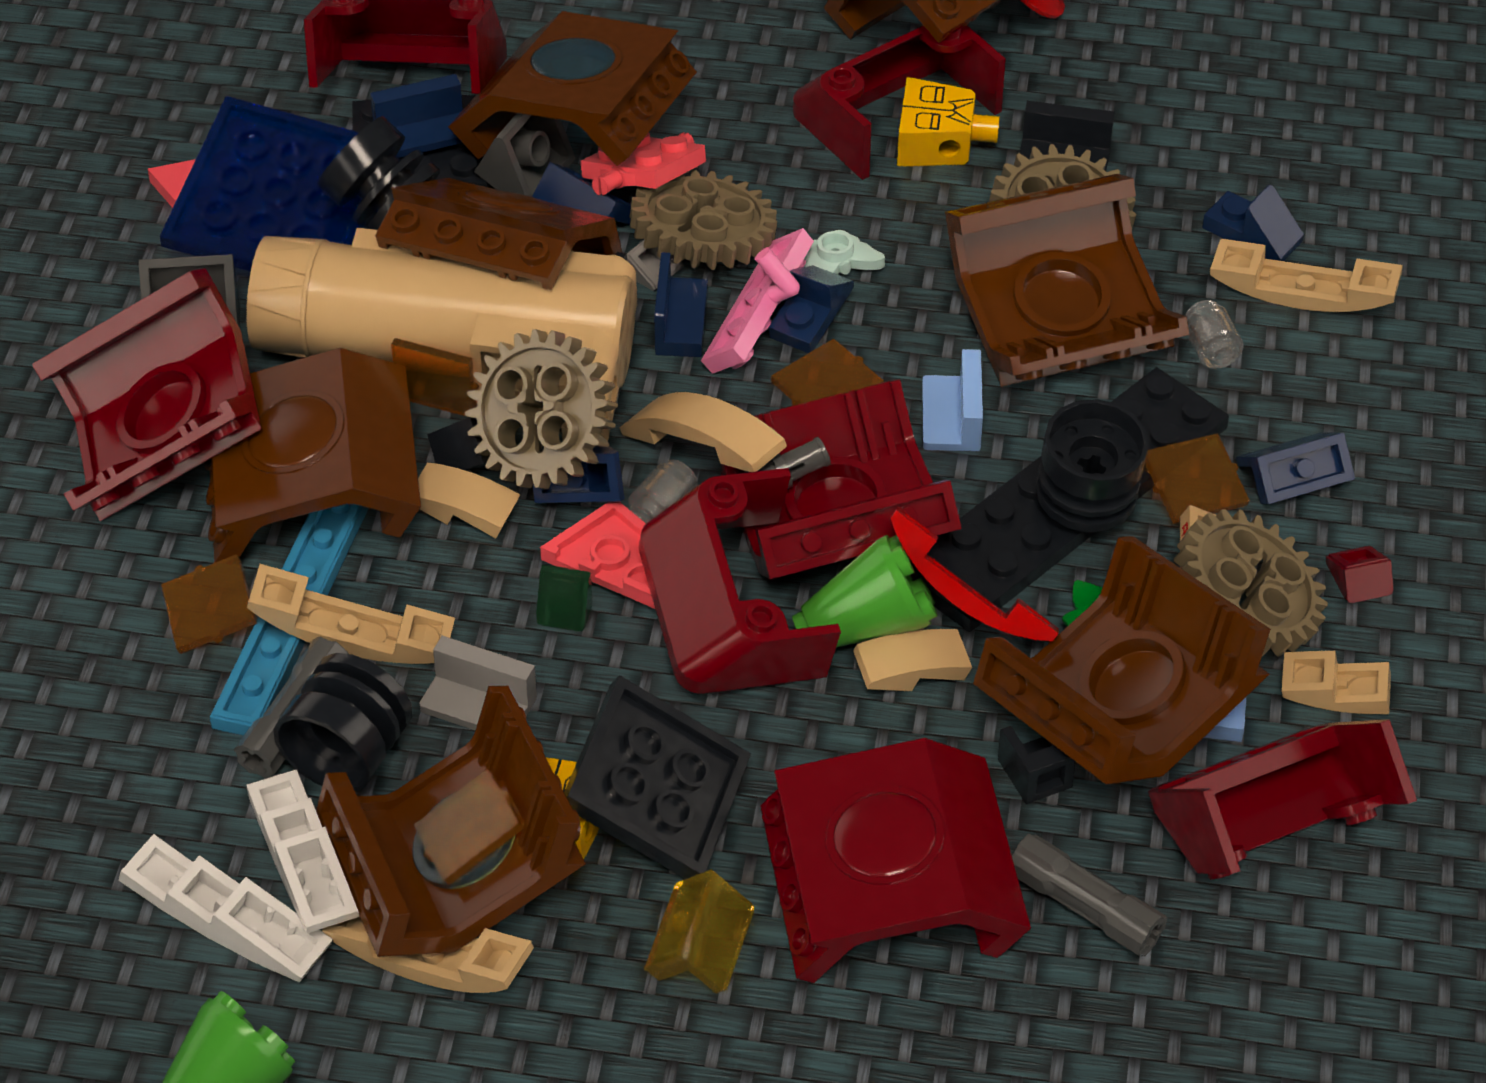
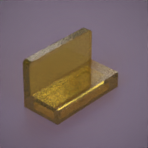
(701, 931)

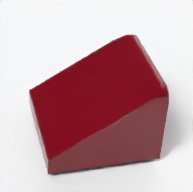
(1361, 573)

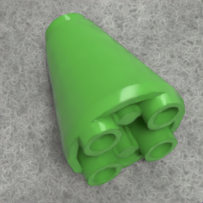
(871, 597)
(228, 1049)

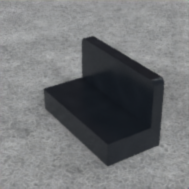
(1067, 126)

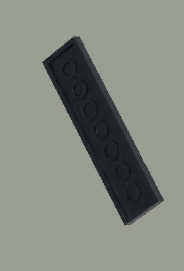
(1011, 538)

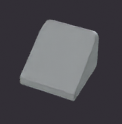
(647, 265)

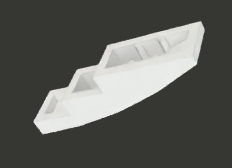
(302, 851)
(223, 910)

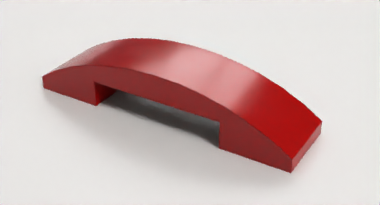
(1019, 620)

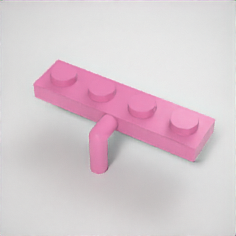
(752, 311)

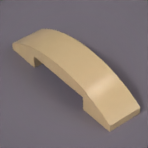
(1301, 285)
(736, 434)
(361, 630)
(477, 967)

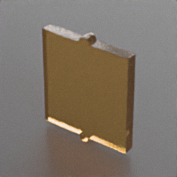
(824, 373)
(436, 376)
(1195, 475)
(208, 604)
(468, 826)

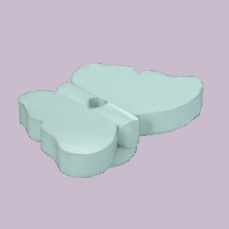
(841, 251)

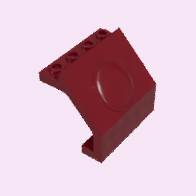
(154, 392)
(850, 502)
(890, 850)

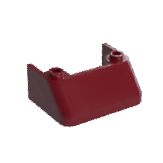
(405, 33)
(832, 99)
(706, 629)
(1282, 789)

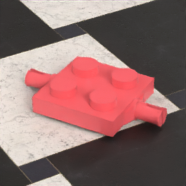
(649, 166)

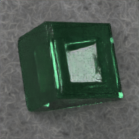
(564, 598)

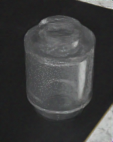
(1213, 334)
(661, 489)

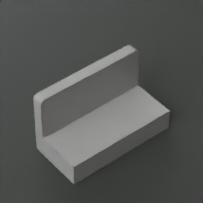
(464, 678)

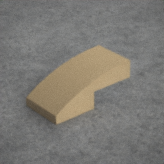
(466, 495)
(904, 658)
(1322, 683)

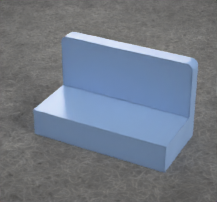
(954, 407)

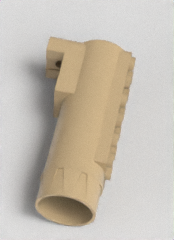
(360, 297)

